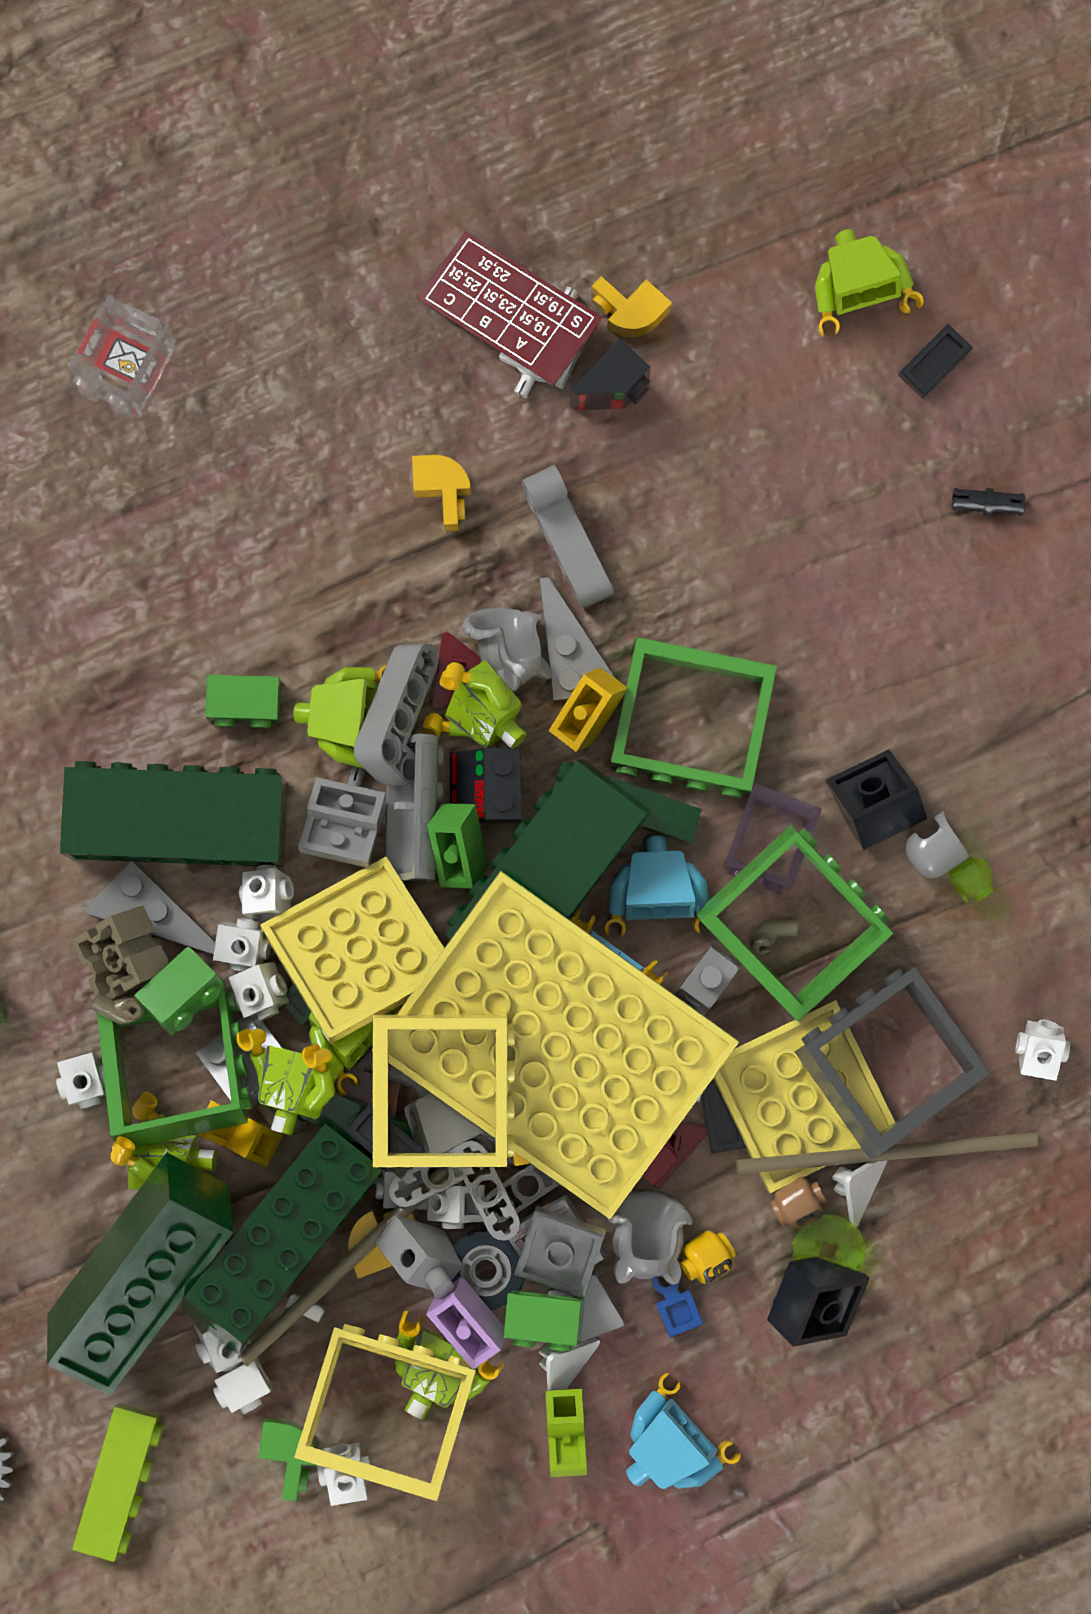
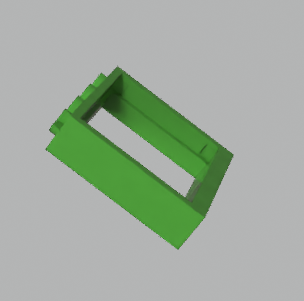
(706, 661)
(840, 967)
(181, 1124)

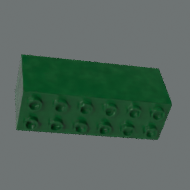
(174, 815)
(567, 842)
(280, 1239)
(139, 1274)

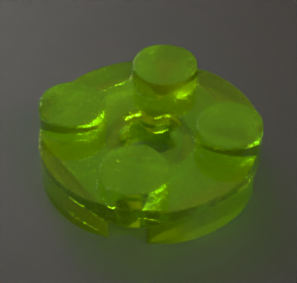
(833, 1230)

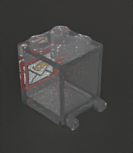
(125, 349)

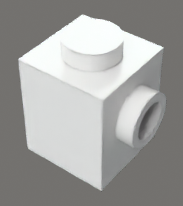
(242, 1387)

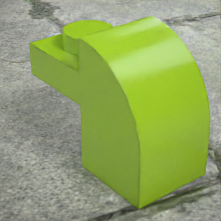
(566, 1433)

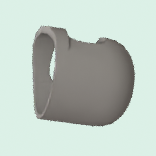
(937, 853)

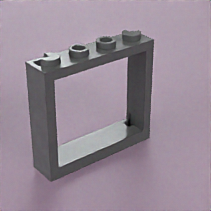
(840, 1097)

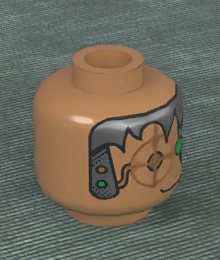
(798, 1203)

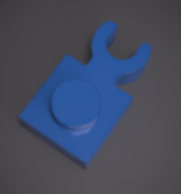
(677, 1309)

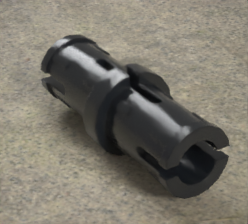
(988, 501)

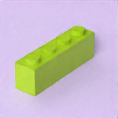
(116, 1482)

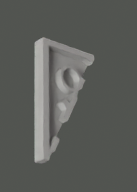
(568, 645)
(135, 888)

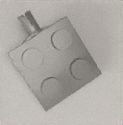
(343, 820)
(214, 1059)

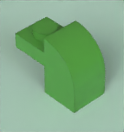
(280, 1443)

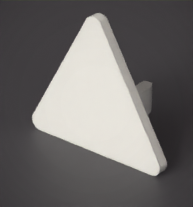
(858, 1187)
(565, 1365)

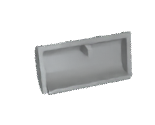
(411, 810)

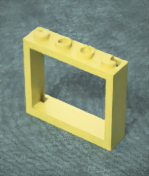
(504, 1106)
(389, 1348)

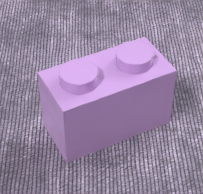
(467, 1324)

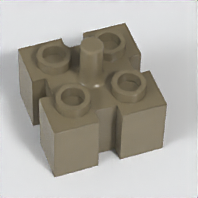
(121, 953)

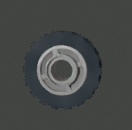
(481, 1246)

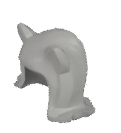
(508, 643)
(649, 1236)

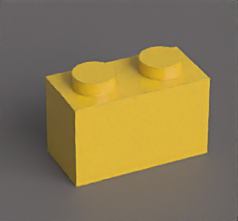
(588, 709)

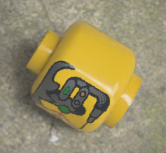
(707, 1257)

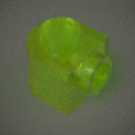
(972, 879)

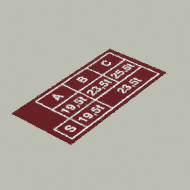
(510, 308)

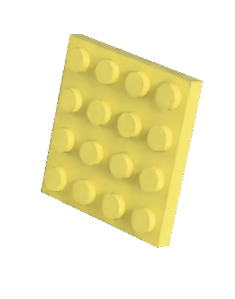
(355, 948)
(781, 1105)

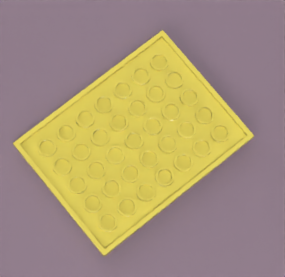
(596, 1052)

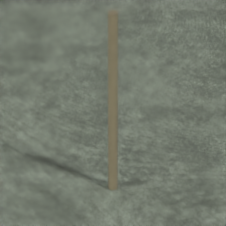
(896, 1152)
(333, 1276)

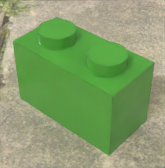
(243, 700)
(457, 845)
(180, 991)
(544, 1319)

